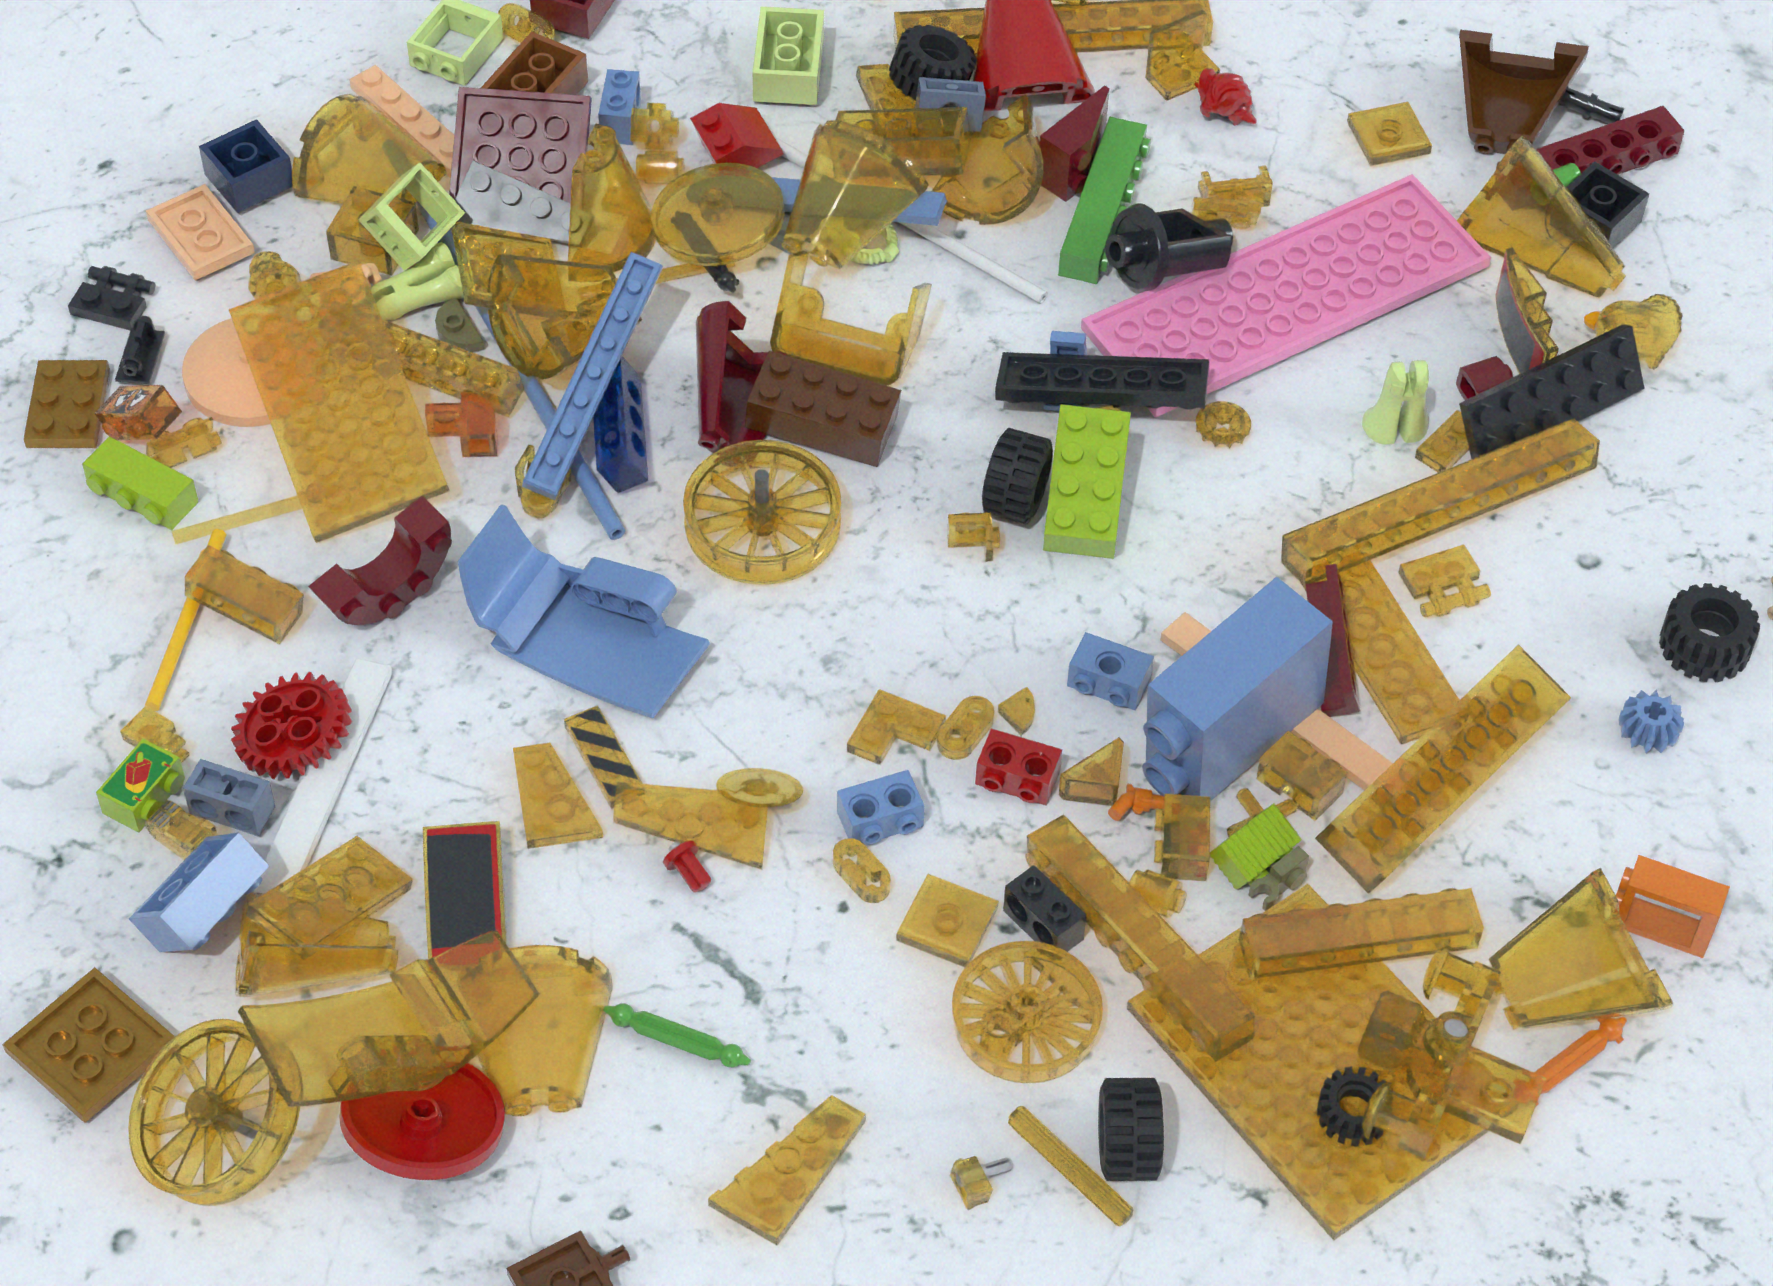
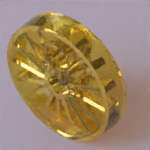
(1027, 1011)

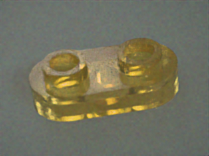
(527, 22)
(967, 724)

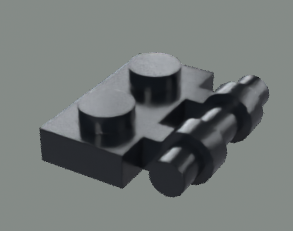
(111, 306)

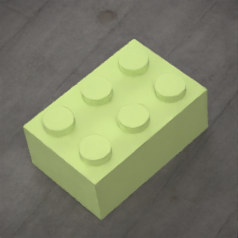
(788, 55)

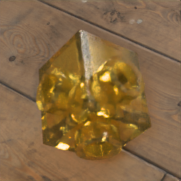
(642, 121)

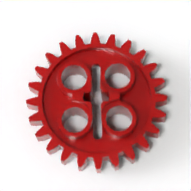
(291, 725)

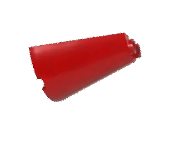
(1027, 53)

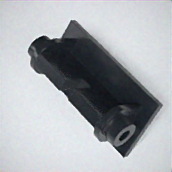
(140, 352)

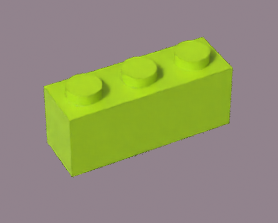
(140, 483)

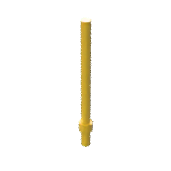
(178, 638)

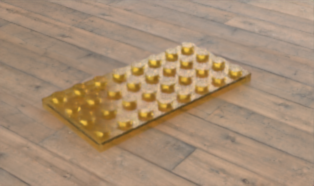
(338, 401)

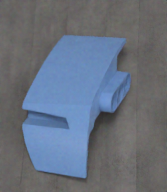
(579, 626)

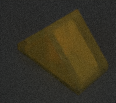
(1095, 777)

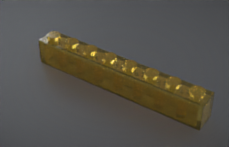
(1142, 940)

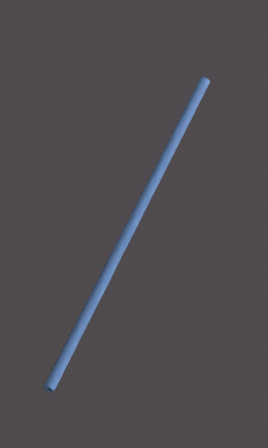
(546, 412)

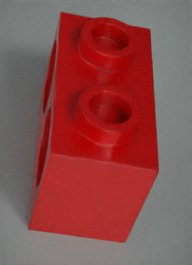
(1020, 761)

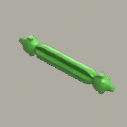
(677, 1035)

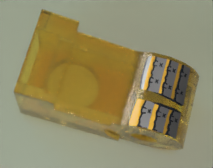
(177, 829)

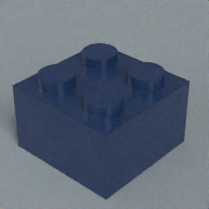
(246, 165)

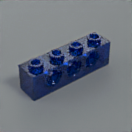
(621, 431)

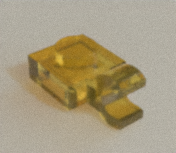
(155, 729)

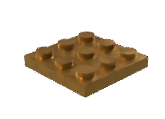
(88, 1044)

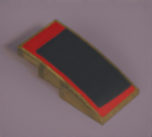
(1522, 314)
(463, 883)

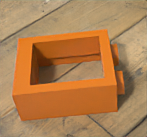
(1675, 889)

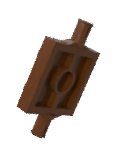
(567, 1264)

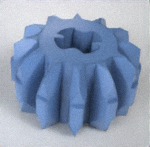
(1651, 721)

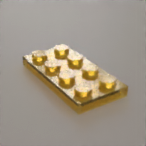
(330, 895)

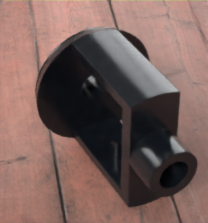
(1165, 244)

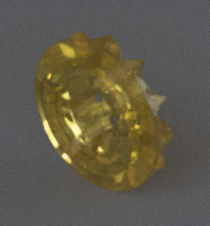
(1223, 413)

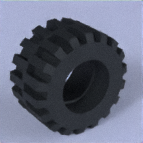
(930, 54)
(1017, 476)
(1714, 611)
(1130, 1129)

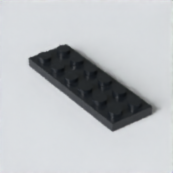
(1102, 380)
(1554, 392)

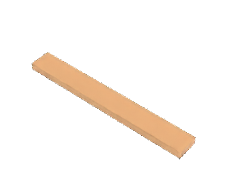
(1321, 731)

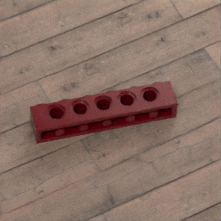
(1620, 144)

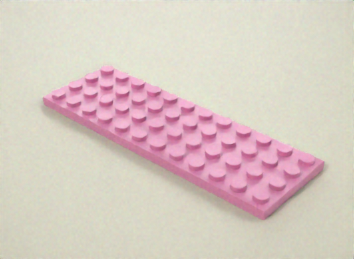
(1296, 286)

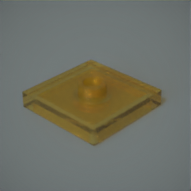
(1389, 133)
(947, 920)

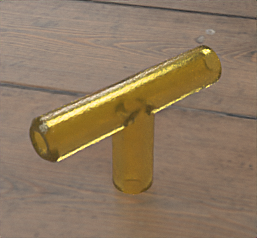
(1253, 808)

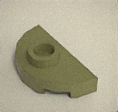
(456, 328)

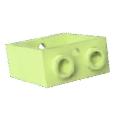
(453, 15)
(391, 230)

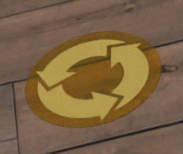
(759, 787)

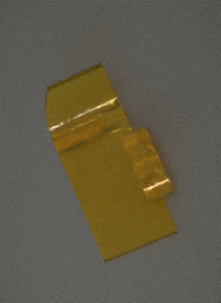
(396, 1032)

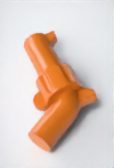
(1136, 799)

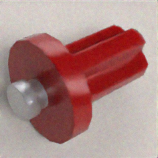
(684, 860)

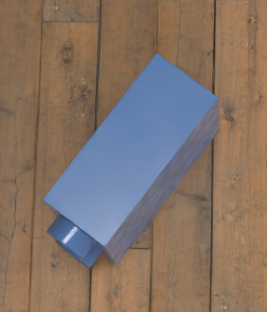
(1236, 693)

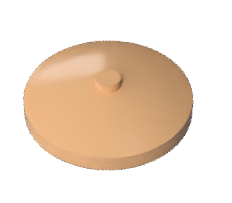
(221, 378)

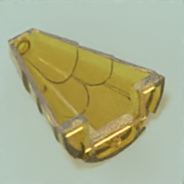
(1543, 223)

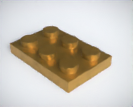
(65, 404)

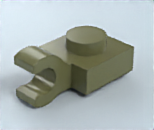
(1283, 875)

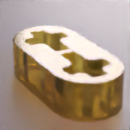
(856, 875)

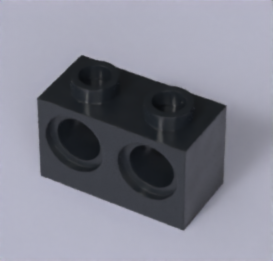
(1044, 910)

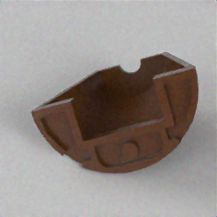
(1512, 92)

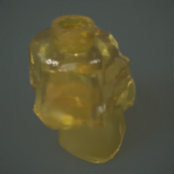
(270, 274)

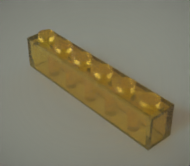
(1360, 932)

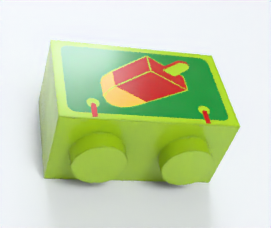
(140, 785)

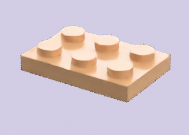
(200, 232)

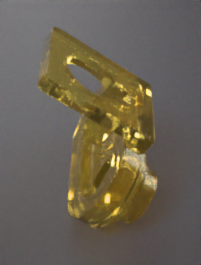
(532, 502)

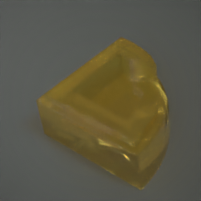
(1019, 710)

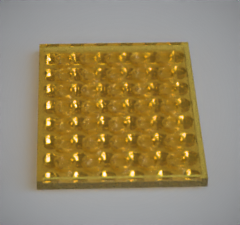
(1273, 1084)

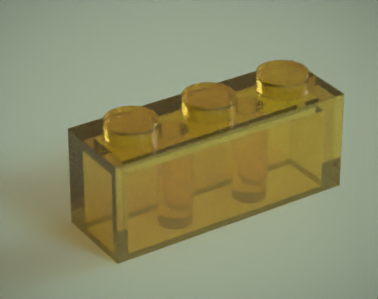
(244, 594)

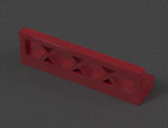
(1341, 684)

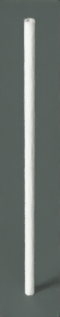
(940, 238)

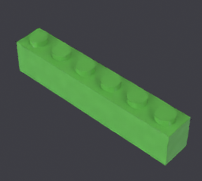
(1103, 198)

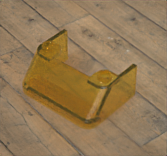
(838, 346)

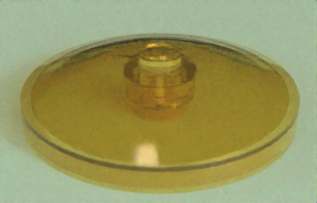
(718, 214)

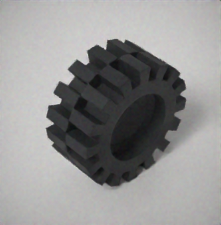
(1329, 1104)

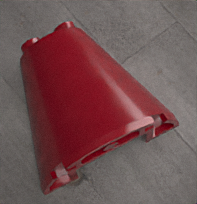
(724, 377)

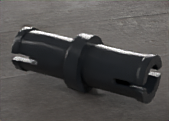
(1591, 106)

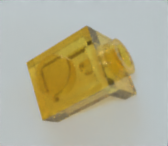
(973, 531)

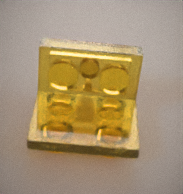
(1177, 55)

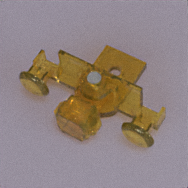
(1441, 1063)

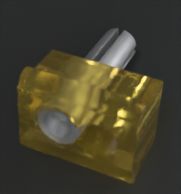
(972, 1179)

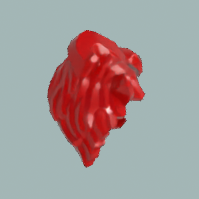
(1225, 95)

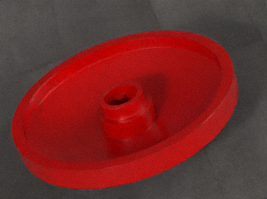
(429, 1130)

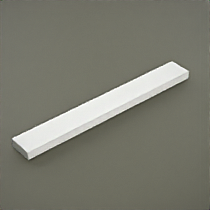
(321, 786)

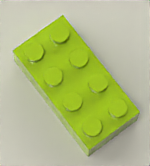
(1086, 481)

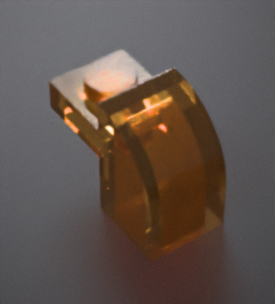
(470, 419)

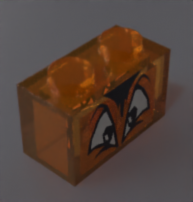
(138, 412)

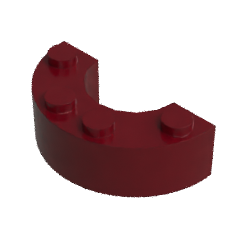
(395, 575)

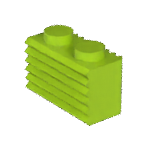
(1255, 847)

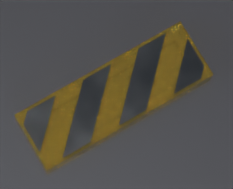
(601, 751)

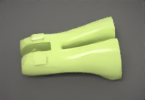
(425, 283)
(1412, 418)

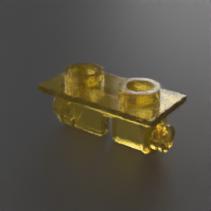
(194, 435)

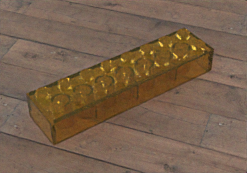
(1442, 769)

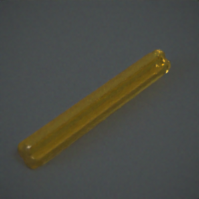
(1070, 1166)

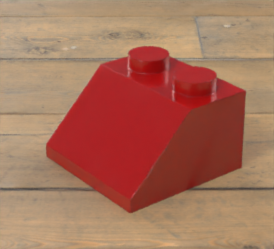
(736, 135)

